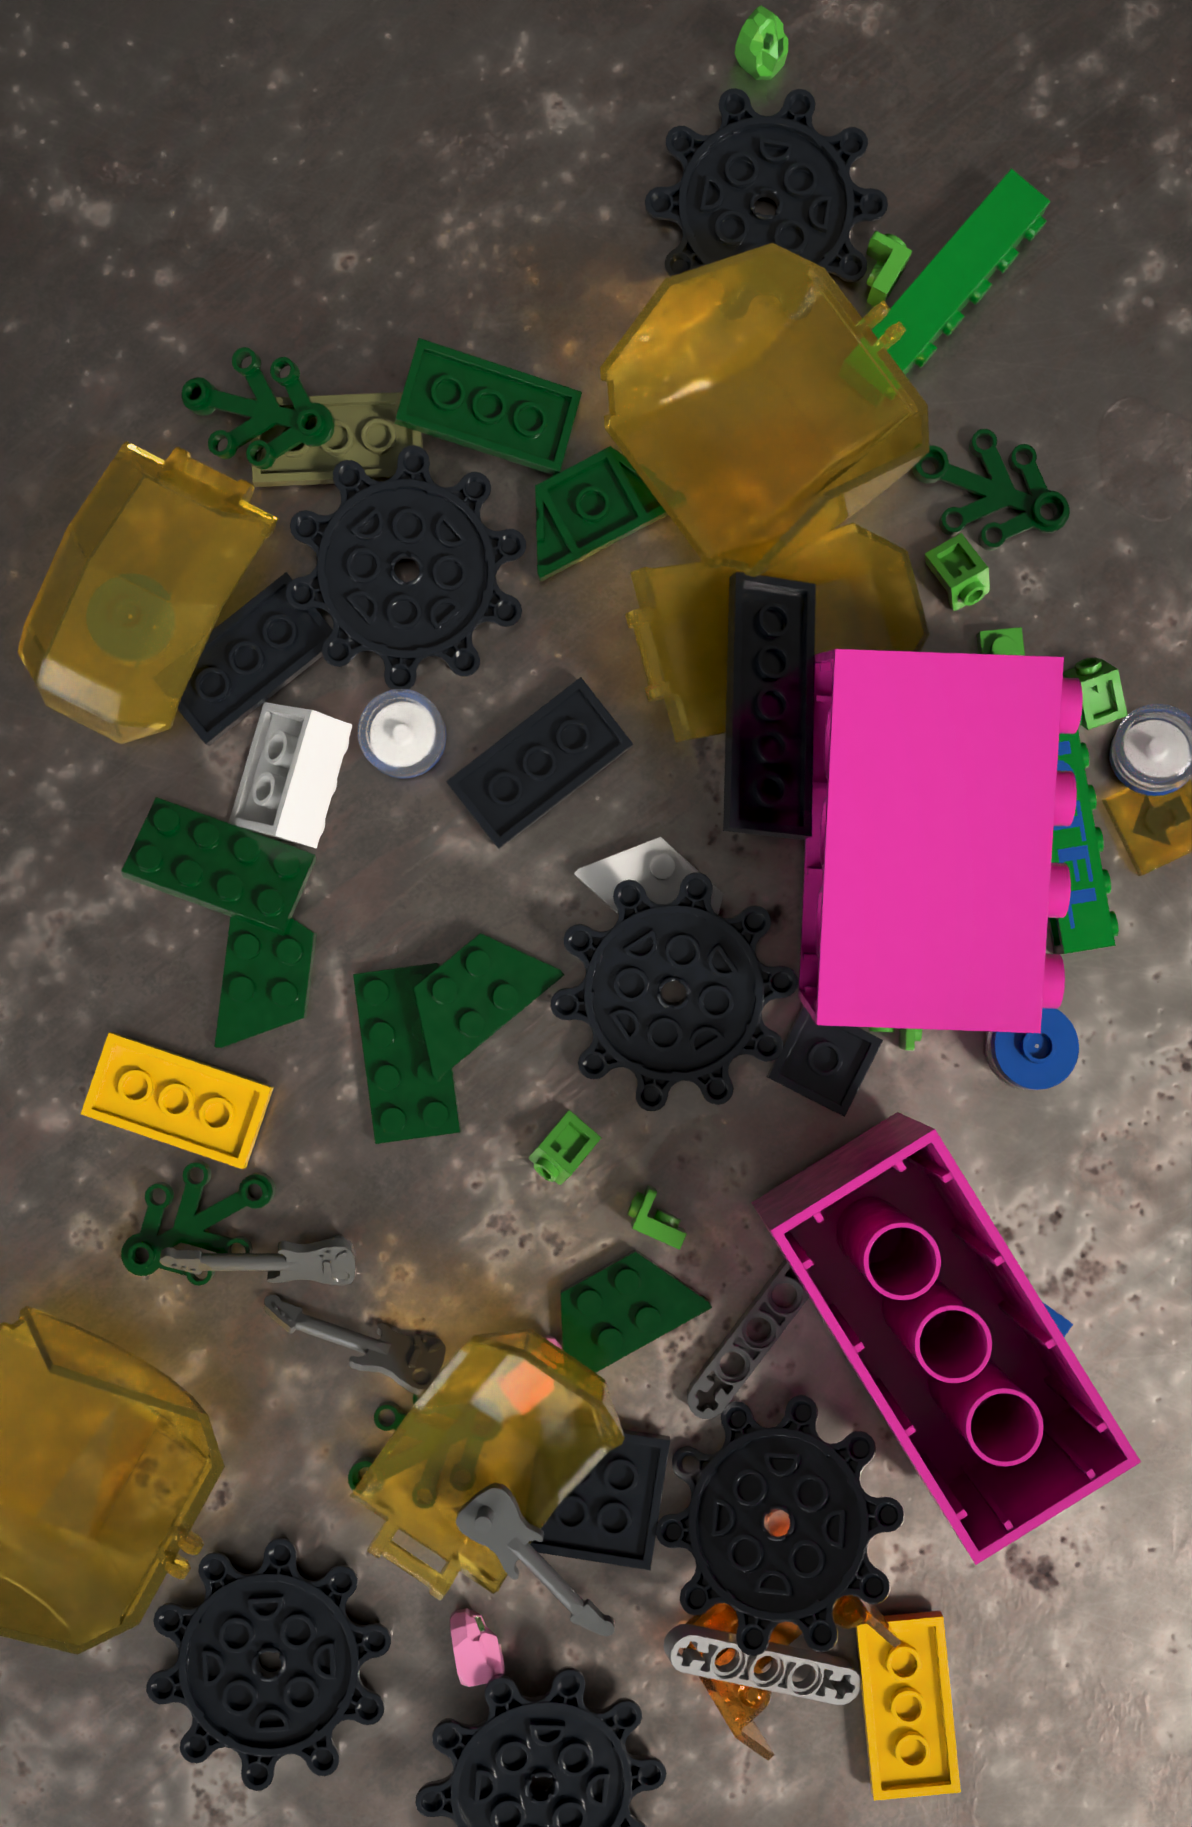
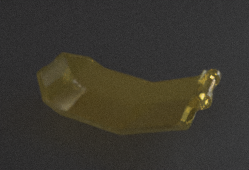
(139, 590)
(681, 625)
(496, 1413)

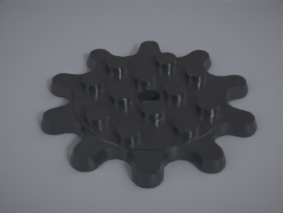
(771, 159)
(416, 522)
(664, 1038)
(828, 1535)
(260, 1710)
(541, 1738)

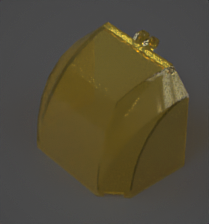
(761, 406)
(94, 1483)

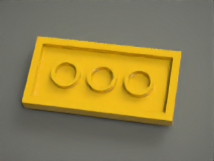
(177, 1100)
(908, 1708)

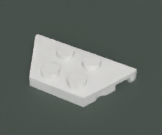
(651, 864)

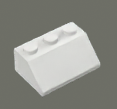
(290, 773)

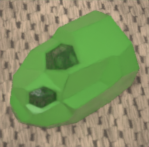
(762, 45)

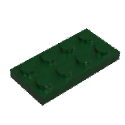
(488, 407)
(219, 866)
(399, 1080)

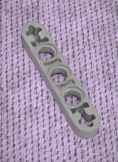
(776, 1679)

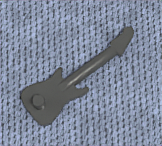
(322, 1261)
(407, 1359)
(497, 1523)

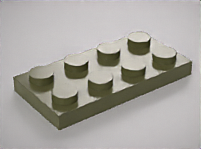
(361, 434)

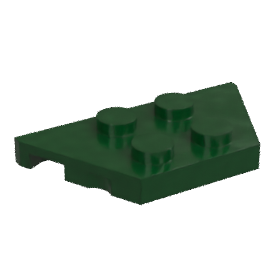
(590, 510)
(264, 980)
(475, 997)
(624, 1310)

